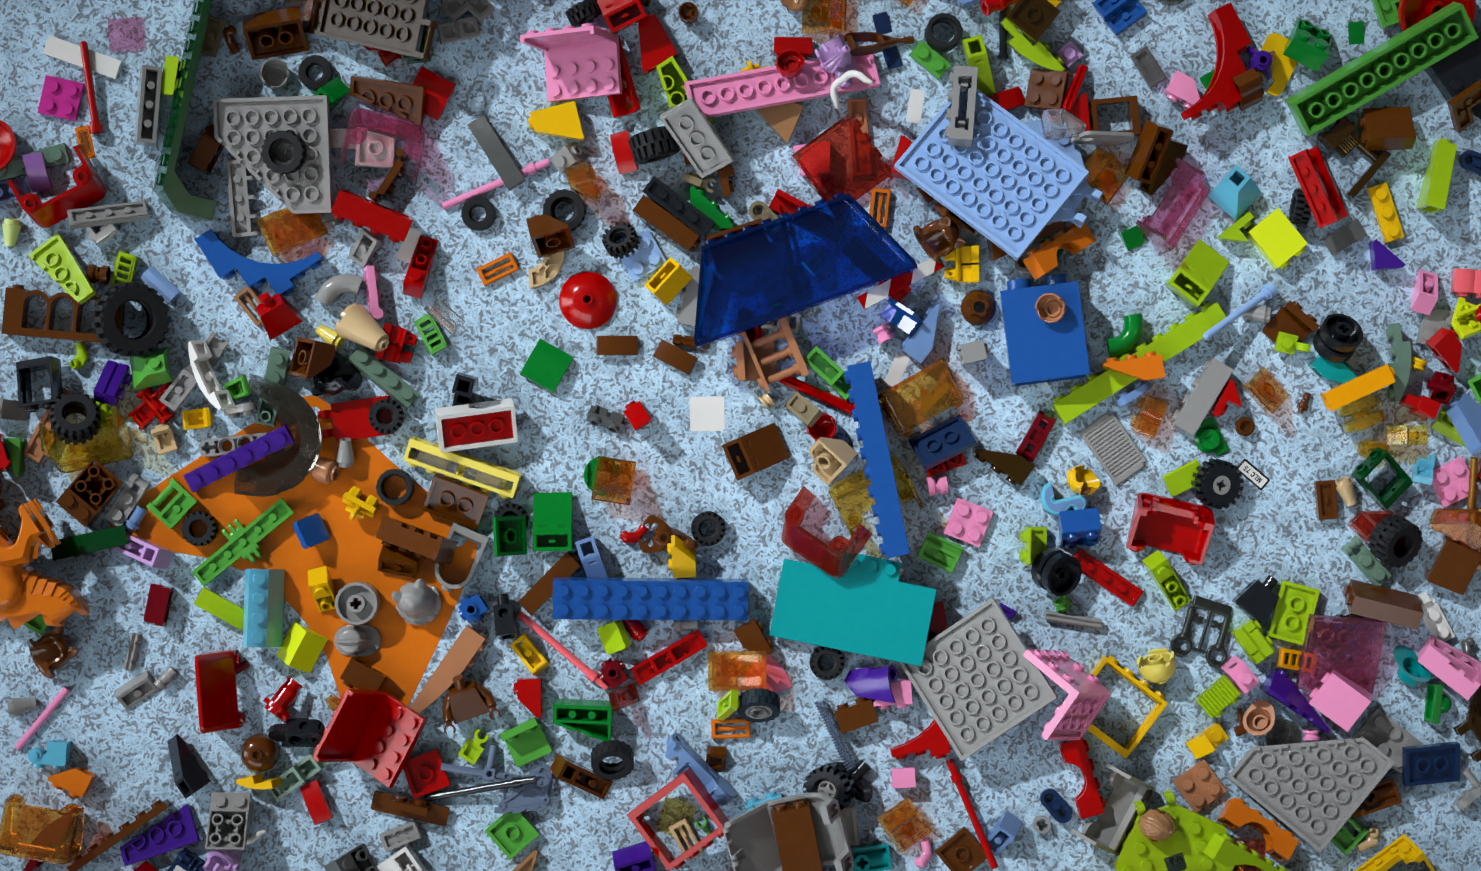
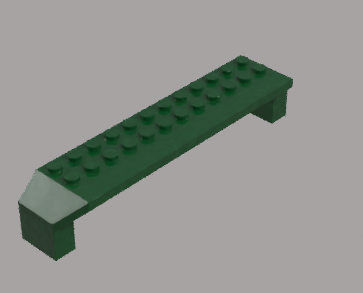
(167, 183)

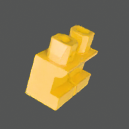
(963, 273)

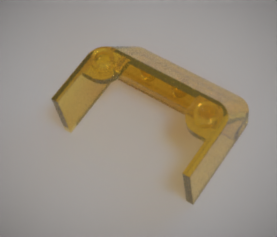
(108, 446)
(852, 495)

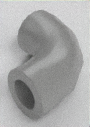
(338, 285)

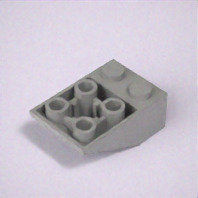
(229, 821)

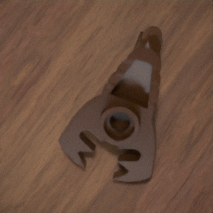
(663, 536)

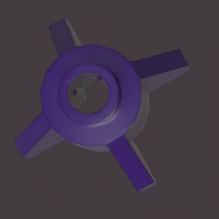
(1256, 56)

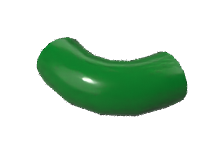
(1128, 338)

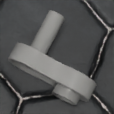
(1466, 800)

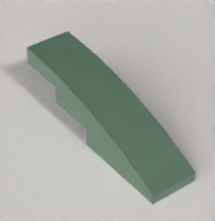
(296, 776)

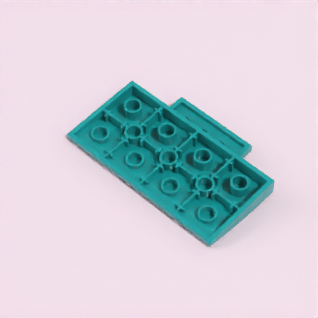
(856, 613)

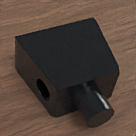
(1258, 598)
(506, 626)

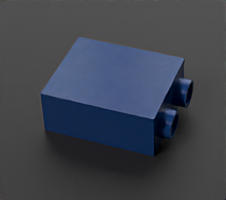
(1042, 349)

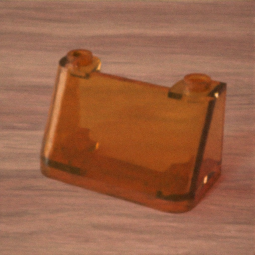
(921, 397)
(40, 831)

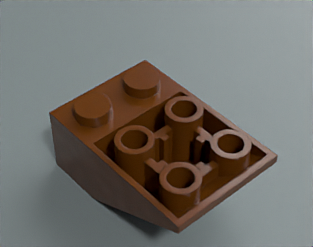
(755, 451)
(90, 493)

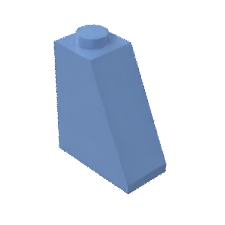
(1466, 418)

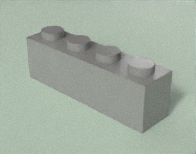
(148, 105)
(1202, 396)

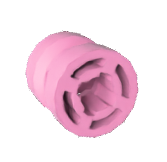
(937, 485)

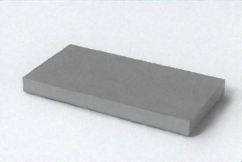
(697, 137)

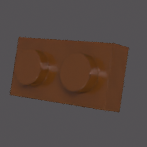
(1326, 499)

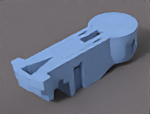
(714, 783)

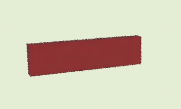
(1108, 578)

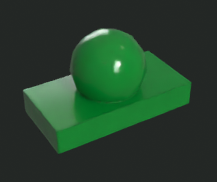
(1436, 703)

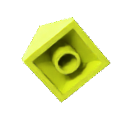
(301, 647)

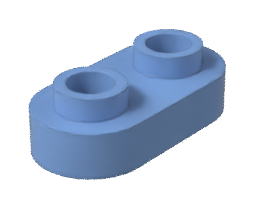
(1139, 388)

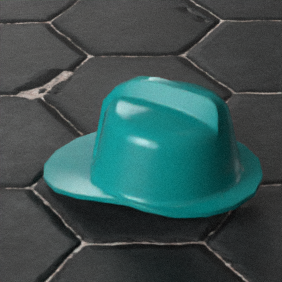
(1409, 668)

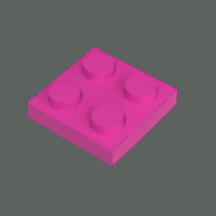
(61, 98)

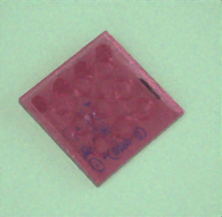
(1341, 645)

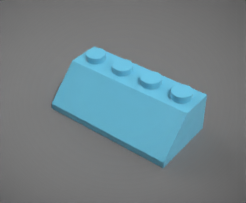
(263, 608)

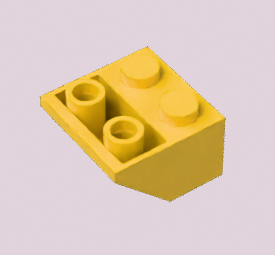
(668, 281)

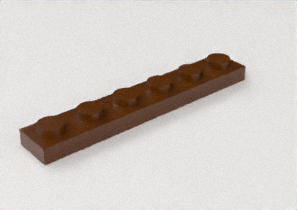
(125, 830)

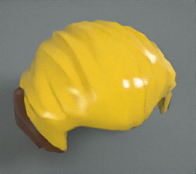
(1082, 480)

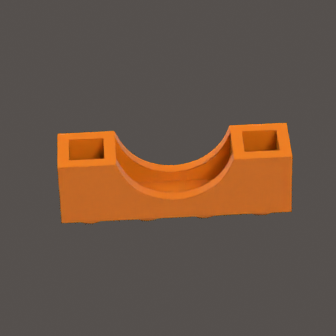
(1045, 259)
(1278, 842)

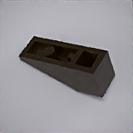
(1174, 150)

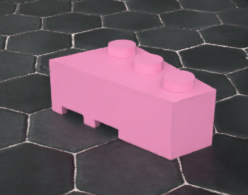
(1451, 666)

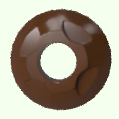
(971, 315)

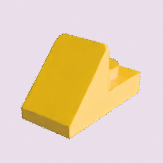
(1207, 740)

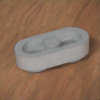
(245, 408)

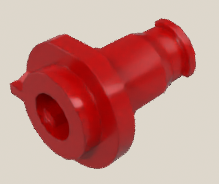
(283, 699)

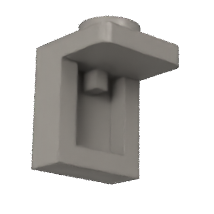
(567, 157)

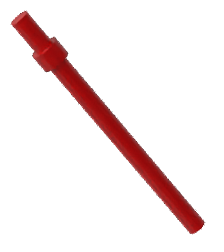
(957, 779)

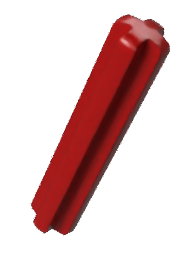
(1075, 87)

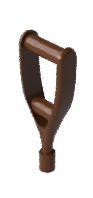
(883, 42)

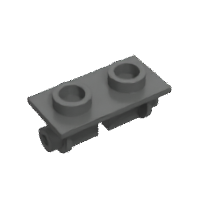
(598, 417)

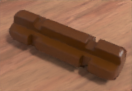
(686, 341)

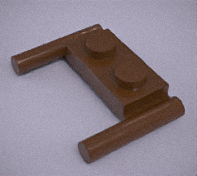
(387, 186)

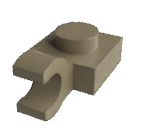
(694, 179)

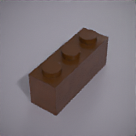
(1149, 152)

